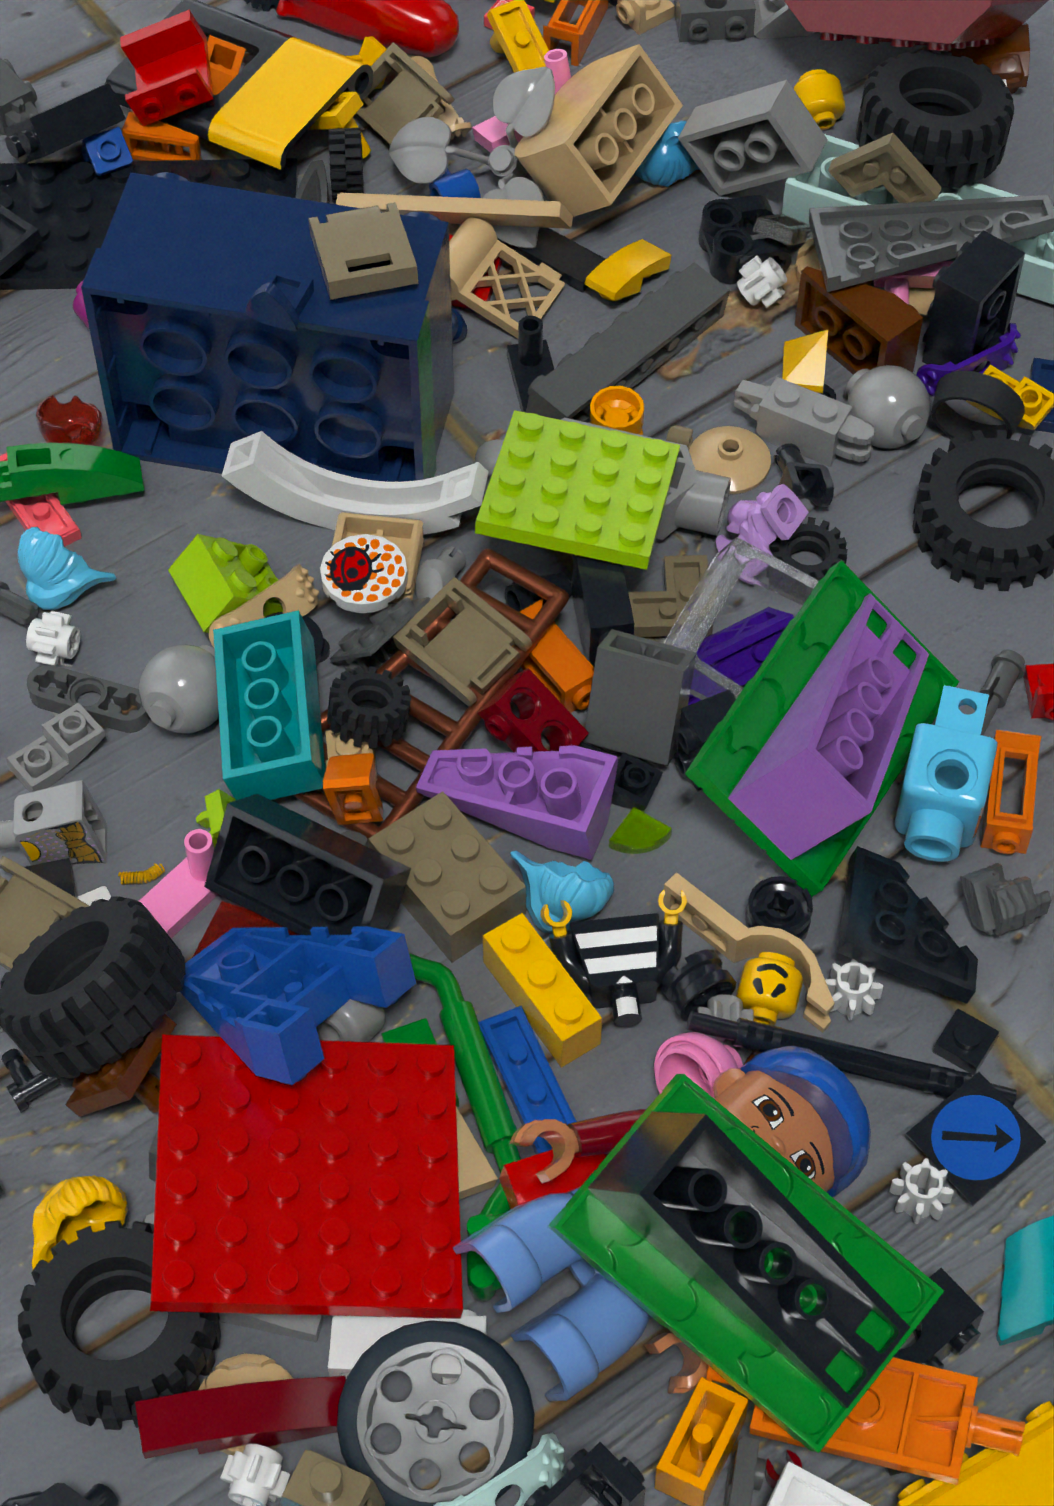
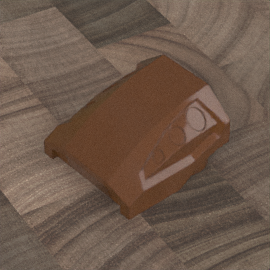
(1006, 58)

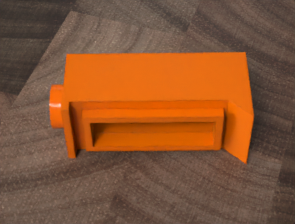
(578, 34)
(560, 665)
(1007, 831)

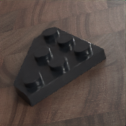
(899, 931)

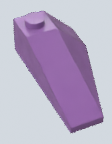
(541, 795)

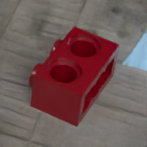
(538, 714)

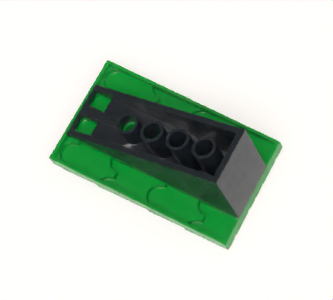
(746, 1261)

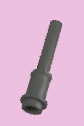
(1007, 668)

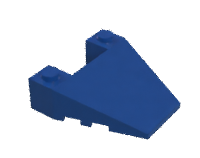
(275, 988)

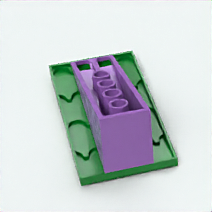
(822, 728)

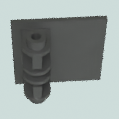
(372, 643)

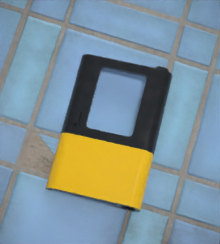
(270, 97)

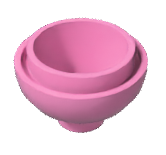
(696, 1057)

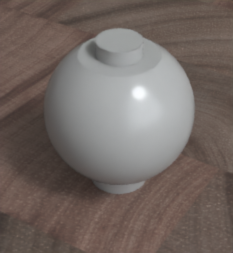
(890, 401)
(181, 688)

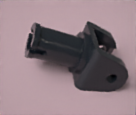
(804, 478)

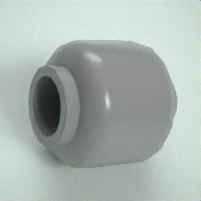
(352, 1022)

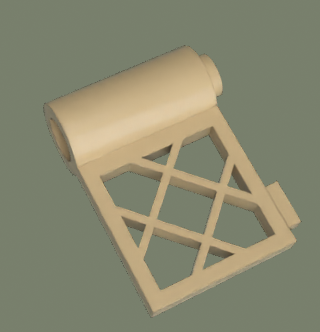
(473, 255)

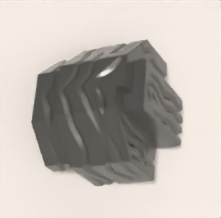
(1000, 903)

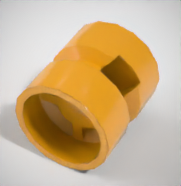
(618, 409)

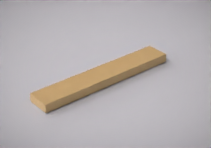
(457, 209)

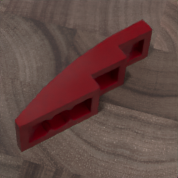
(239, 1415)

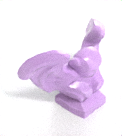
(765, 519)

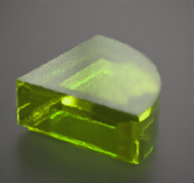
(639, 834)

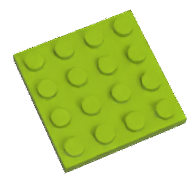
(578, 489)

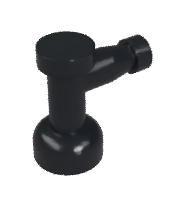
(25, 1084)

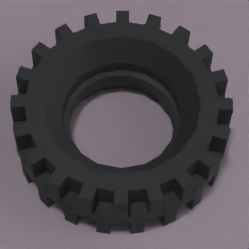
(970, 546)

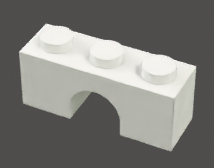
(356, 1334)

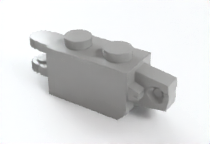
(807, 419)

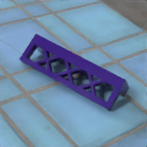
(743, 646)

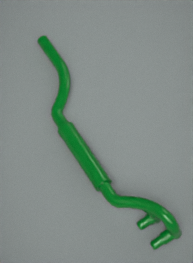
(485, 1099)

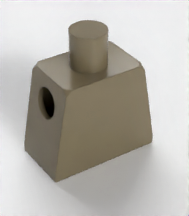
(328, 1483)

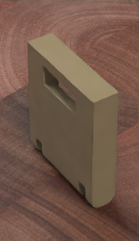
(406, 98)
(362, 239)
(470, 649)
(28, 909)

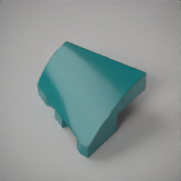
(1027, 1282)

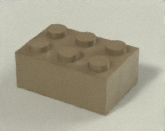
(455, 877)

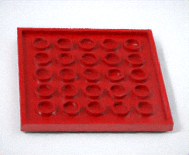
(308, 1189)

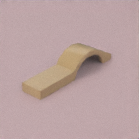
(740, 942)

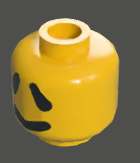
(770, 987)

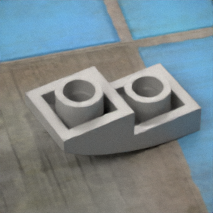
(63, 745)

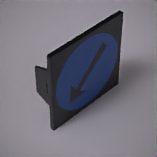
(976, 1138)

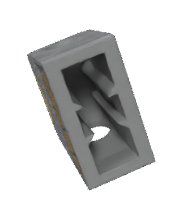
(57, 826)

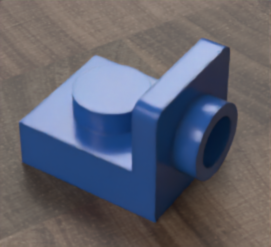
(106, 151)

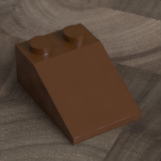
(862, 322)

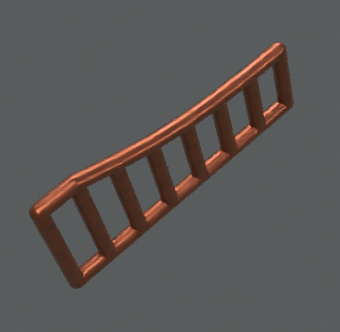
(455, 731)

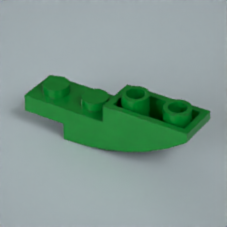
(70, 469)

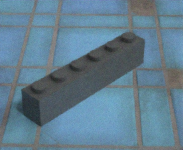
(631, 345)

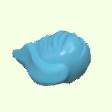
(54, 572)
(547, 883)

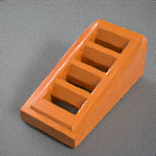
(154, 141)

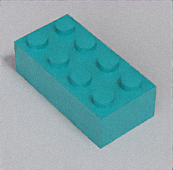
(269, 707)

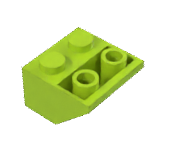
(221, 577)

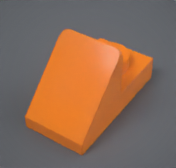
(352, 789)

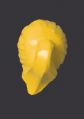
(74, 1206)

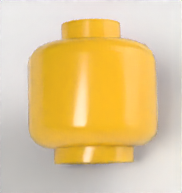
(821, 96)

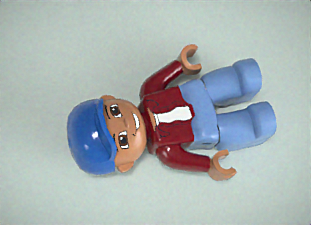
(782, 1095)

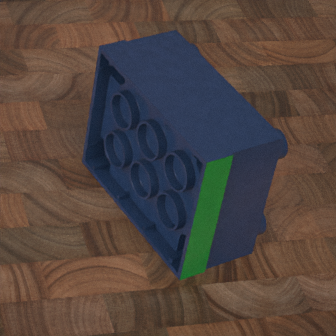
(190, 372)

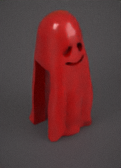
(415, 26)

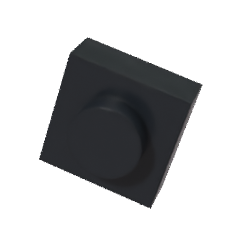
(966, 1041)

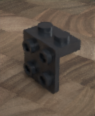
(595, 1475)

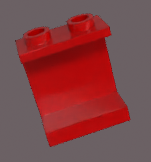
(169, 67)

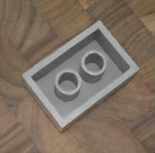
(753, 138)

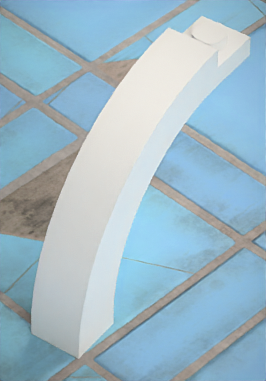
(319, 495)

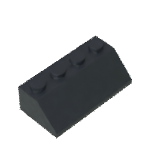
(302, 871)

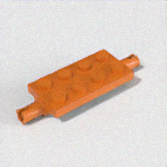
(910, 1422)

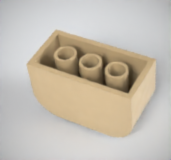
(600, 130)

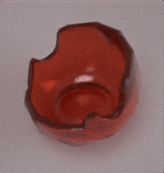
(69, 422)

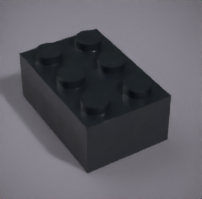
(972, 300)

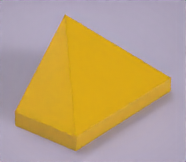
(805, 361)

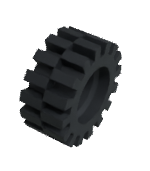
(345, 161)
(812, 539)
(363, 723)

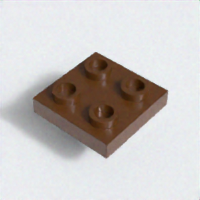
(123, 1078)

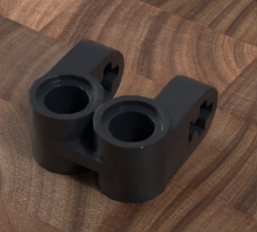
(727, 238)

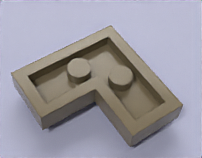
(885, 163)
(658, 610)

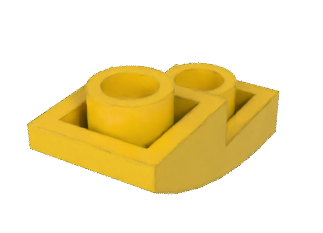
(625, 269)
(1036, 399)

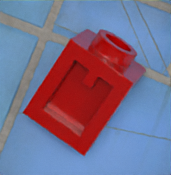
(1040, 690)

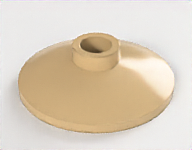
(732, 454)

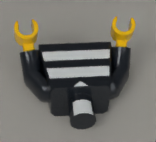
(618, 958)

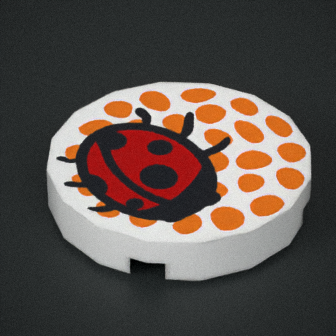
(364, 573)

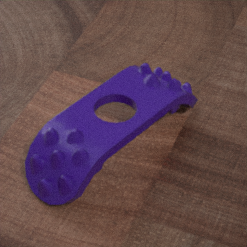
(998, 356)

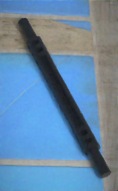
(845, 1057)

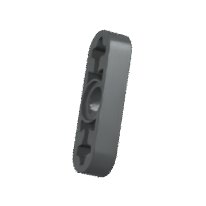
(77, 683)

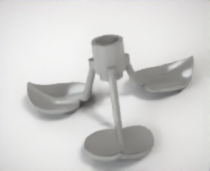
(522, 102)

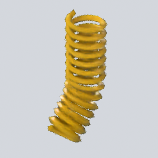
(154, 871)

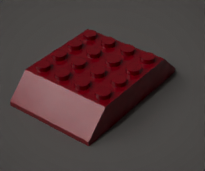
(915, 22)

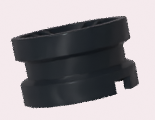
(782, 894)
(697, 982)

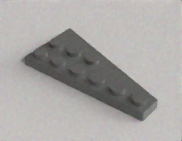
(889, 239)

